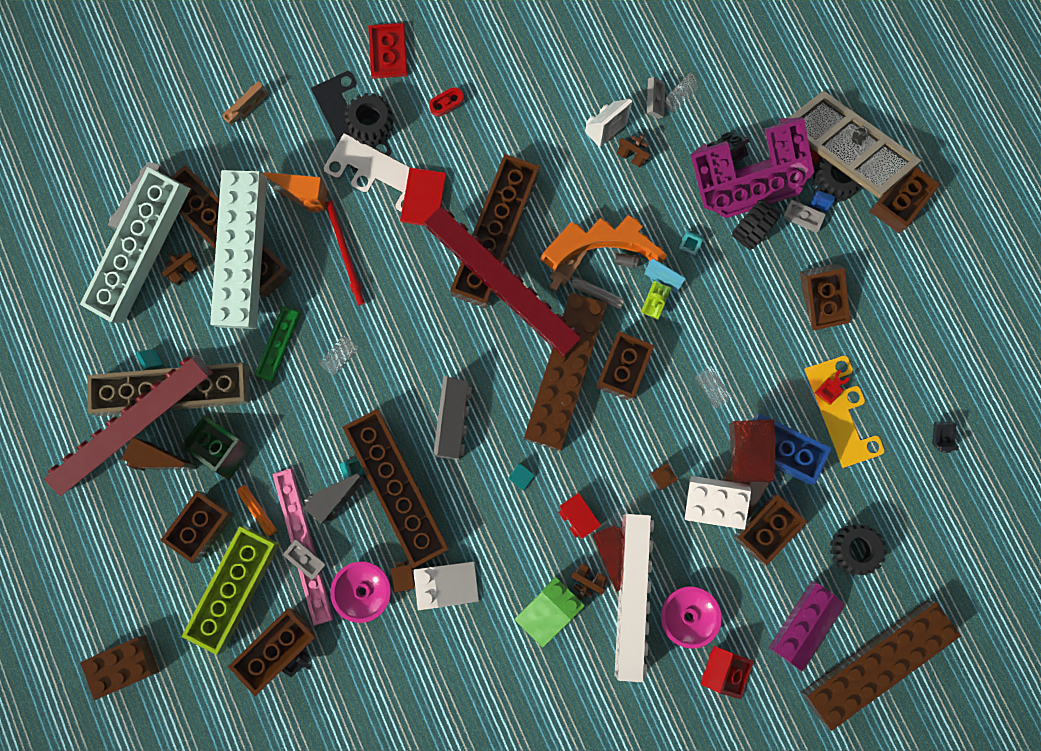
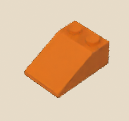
(304, 190)

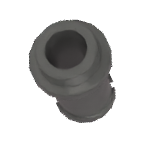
(625, 260)

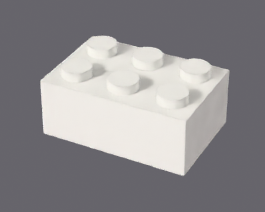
(717, 502)

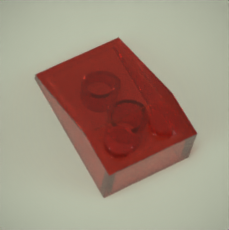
(753, 450)
(610, 547)

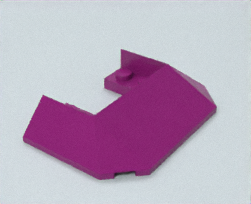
(774, 180)

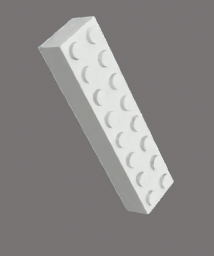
(633, 598)

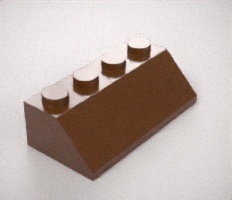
(272, 651)

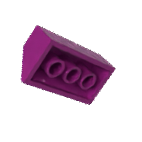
(806, 625)

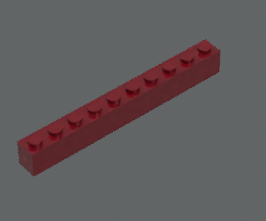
(502, 282)
(128, 425)

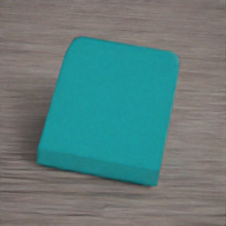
(691, 242)
(149, 359)
(351, 467)
(521, 477)

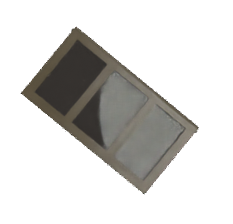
(855, 145)

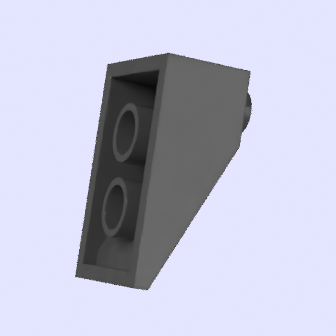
(330, 500)

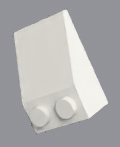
(608, 121)
(446, 585)

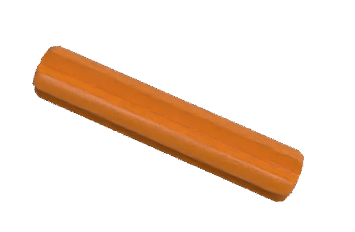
(256, 510)

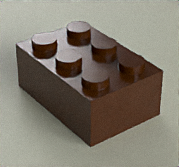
(905, 200)
(625, 366)
(197, 527)
(770, 529)
(119, 667)

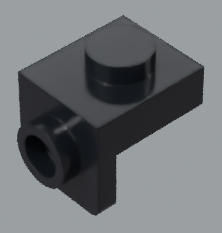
(944, 436)
(297, 663)

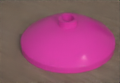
(347, 596)
(704, 622)

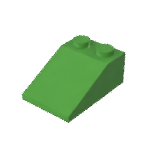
(549, 612)

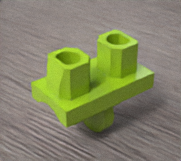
(655, 300)

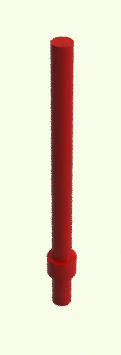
(355, 284)

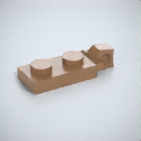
(246, 103)
(565, 271)

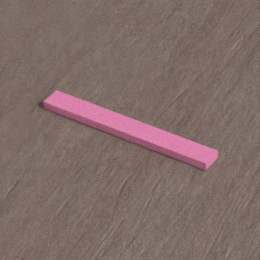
(299, 529)

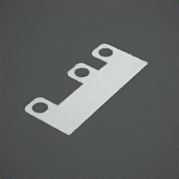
(369, 164)

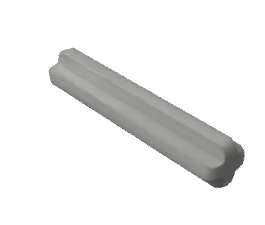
(597, 292)

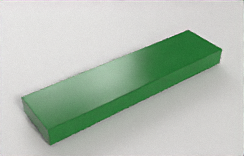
(277, 344)

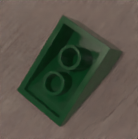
(216, 447)

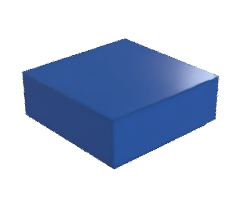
(822, 201)

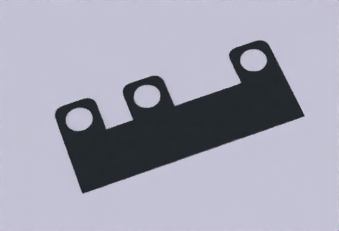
(334, 106)

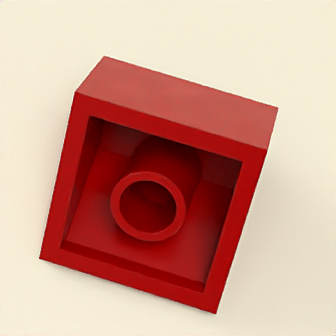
(727, 672)

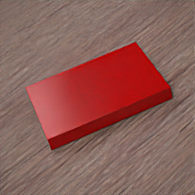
(388, 50)
(422, 195)

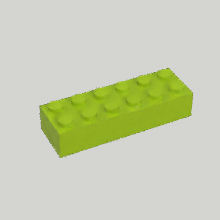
(230, 590)

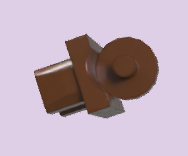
(625, 147)
(178, 265)
(596, 585)

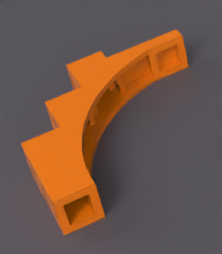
(601, 235)

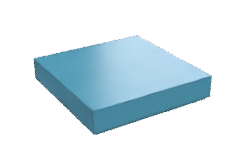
(664, 275)

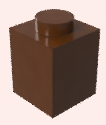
(662, 477)
(403, 577)

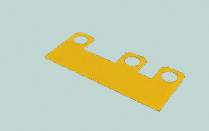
(837, 416)

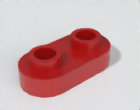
(444, 100)

